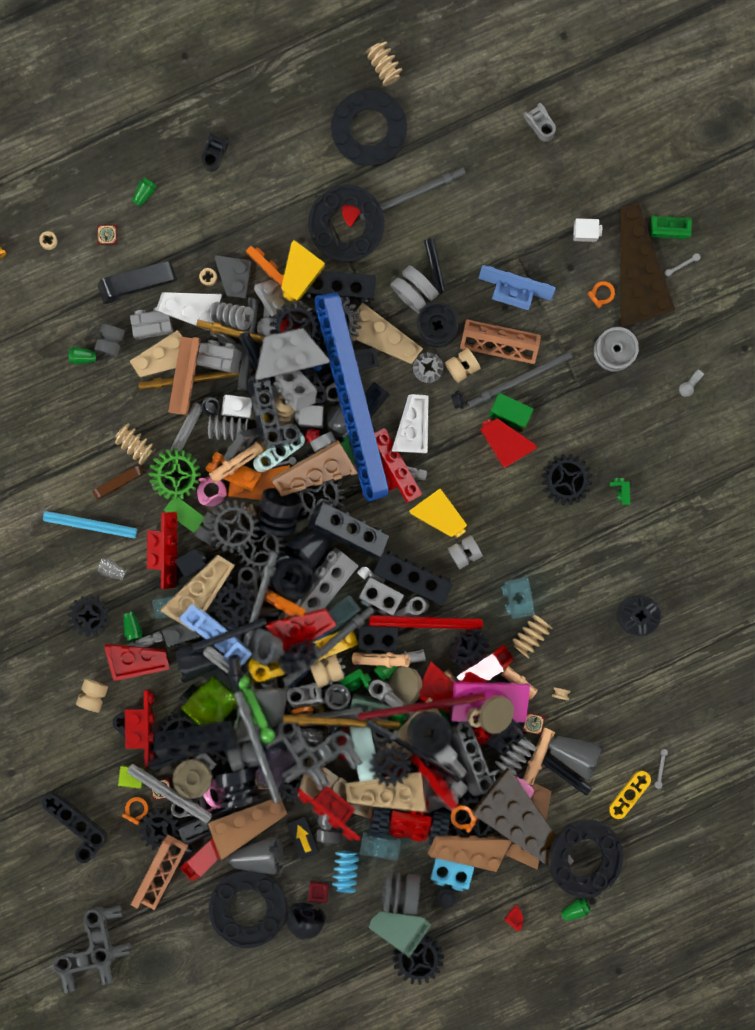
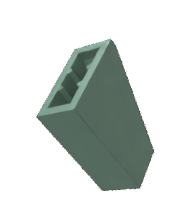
(400, 930)

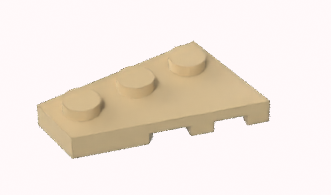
(158, 357)

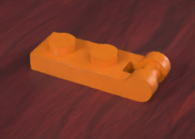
(269, 267)
(242, 476)

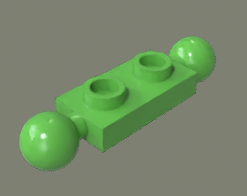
(266, 735)

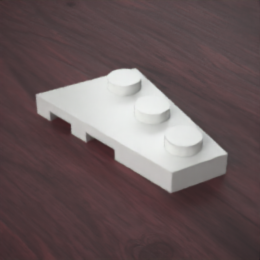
(187, 306)
(413, 428)

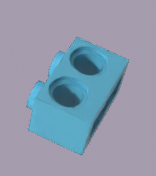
(449, 878)

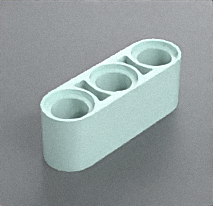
(273, 458)
(364, 748)

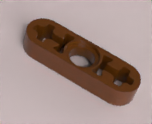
(118, 482)

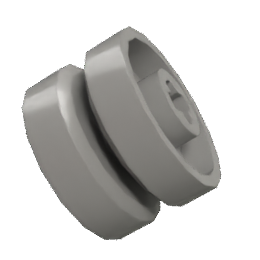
(415, 287)
(627, 349)

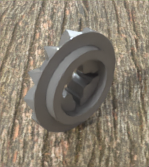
(429, 376)

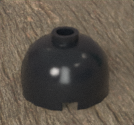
(305, 921)

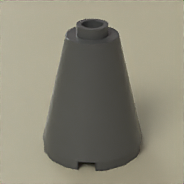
(271, 698)
(577, 754)
(259, 856)

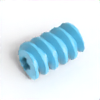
(346, 873)

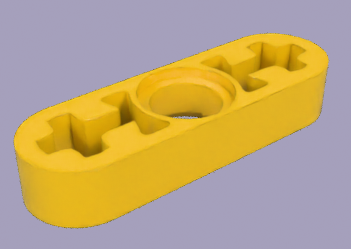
(616, 802)

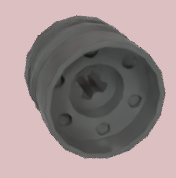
(401, 893)

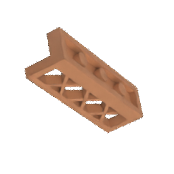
(500, 337)
(184, 376)
(152, 873)

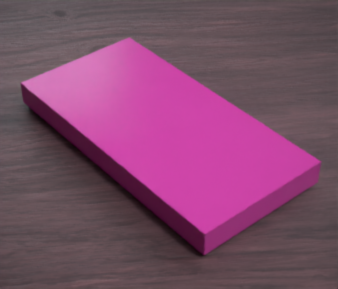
(516, 692)

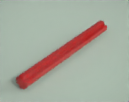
(425, 622)

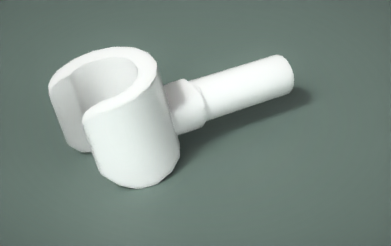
(364, 572)

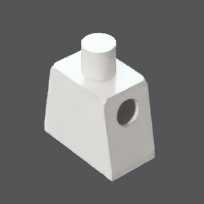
(237, 407)

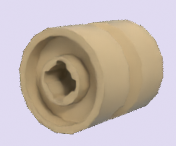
(456, 368)
(327, 671)
(91, 695)

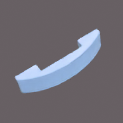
(209, 627)

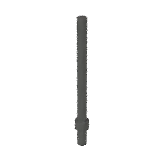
(446, 179)
(487, 396)
(268, 571)
(356, 622)
(245, 711)

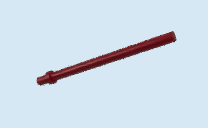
(471, 698)

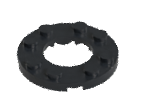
(374, 154)
(335, 198)
(606, 873)
(247, 936)

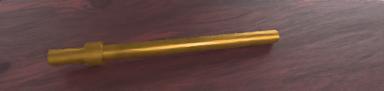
(217, 328)
(159, 383)
(303, 720)

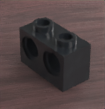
(192, 562)
(378, 634)

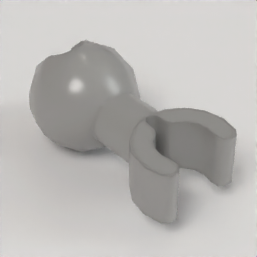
(686, 388)

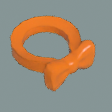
(591, 294)
(304, 710)
(126, 815)
(468, 827)

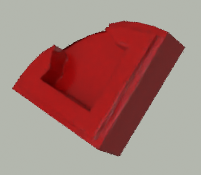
(350, 214)
(515, 918)

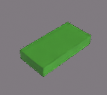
(185, 514)

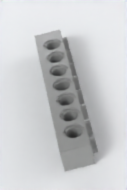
(323, 595)

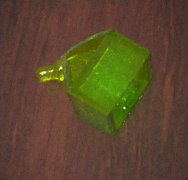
(210, 703)

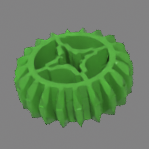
(174, 482)

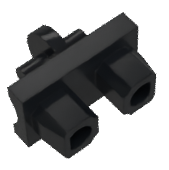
(500, 740)

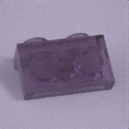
(278, 762)

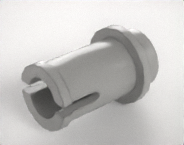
(416, 656)

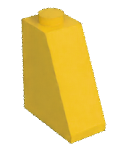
(300, 272)
(440, 514)

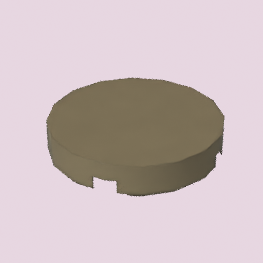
(406, 684)
(496, 714)
(192, 778)

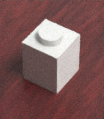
(587, 230)

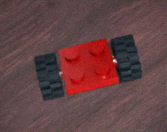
(408, 825)

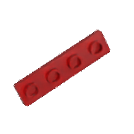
(395, 468)
(163, 550)
(139, 727)
(332, 806)

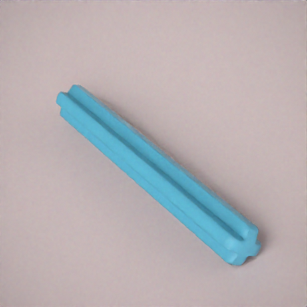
(90, 524)

